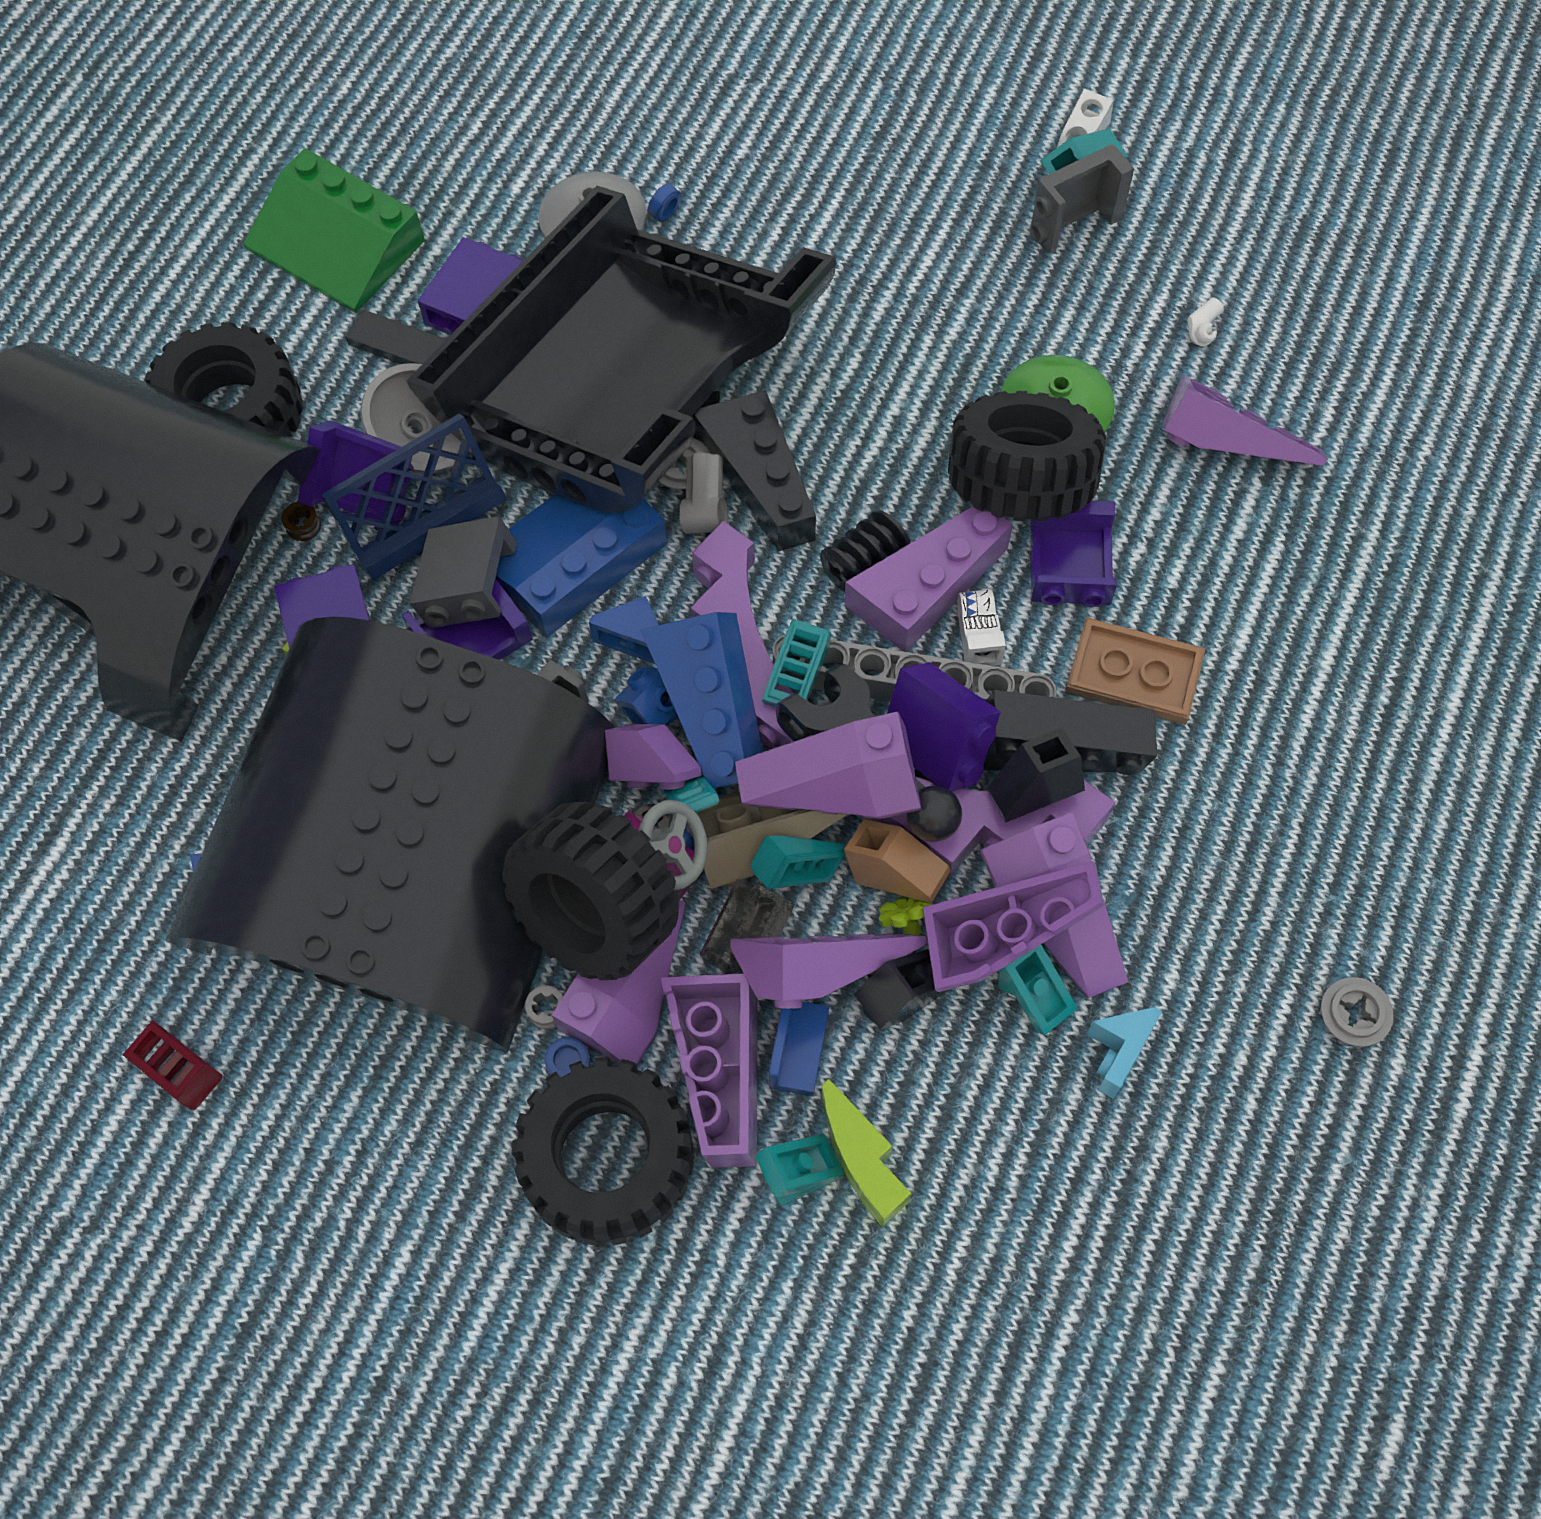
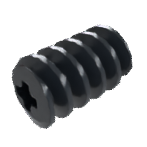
(862, 545)

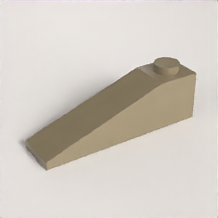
(738, 831)

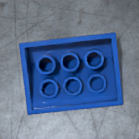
(574, 556)

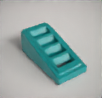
(804, 641)
(696, 794)
(792, 861)

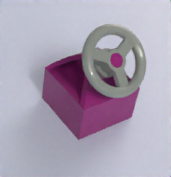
(680, 859)

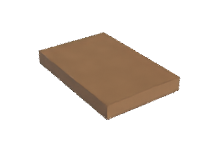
(1135, 670)

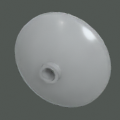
(572, 190)
(392, 407)

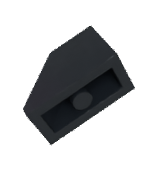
(898, 989)

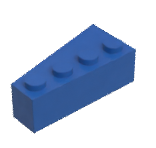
(710, 690)

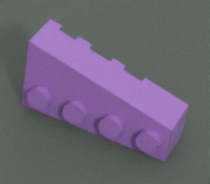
(923, 580)
(718, 1056)

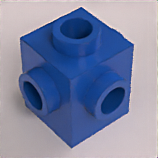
(646, 698)

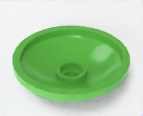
(1080, 383)

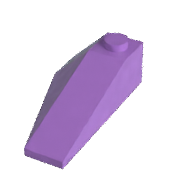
(1209, 422)
(1088, 947)
(815, 966)
(619, 1014)

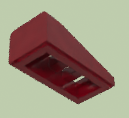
(191, 1084)

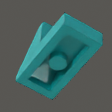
(1037, 989)
(799, 1167)

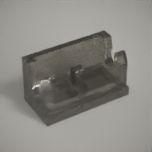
(745, 914)

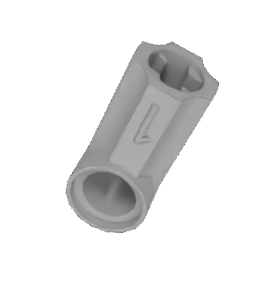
(704, 504)

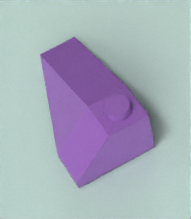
(843, 770)
(997, 926)

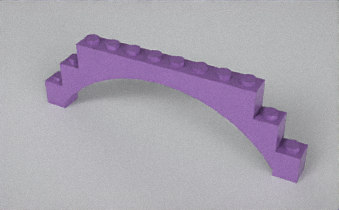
(723, 567)

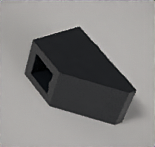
(1037, 776)

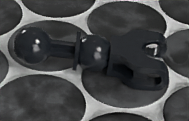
(849, 703)

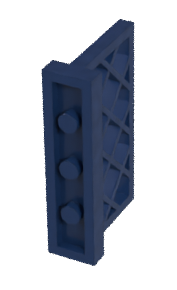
(408, 538)

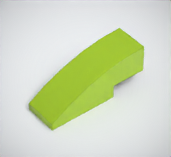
(862, 1156)

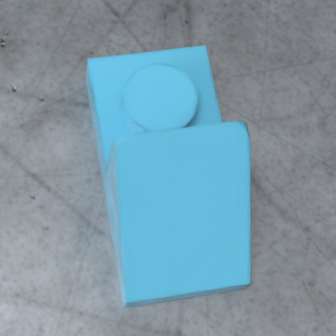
(1126, 1036)

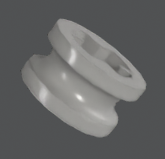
(545, 992)

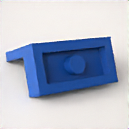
(798, 1048)

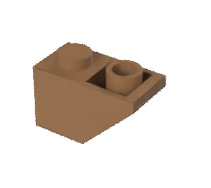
(894, 861)

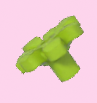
(903, 913)

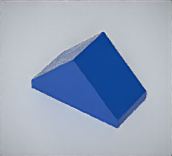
(621, 628)

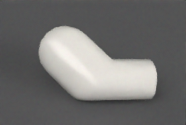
(1199, 322)

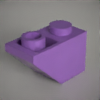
(648, 755)

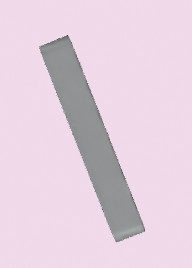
(888, 662)

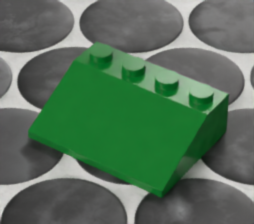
(333, 230)

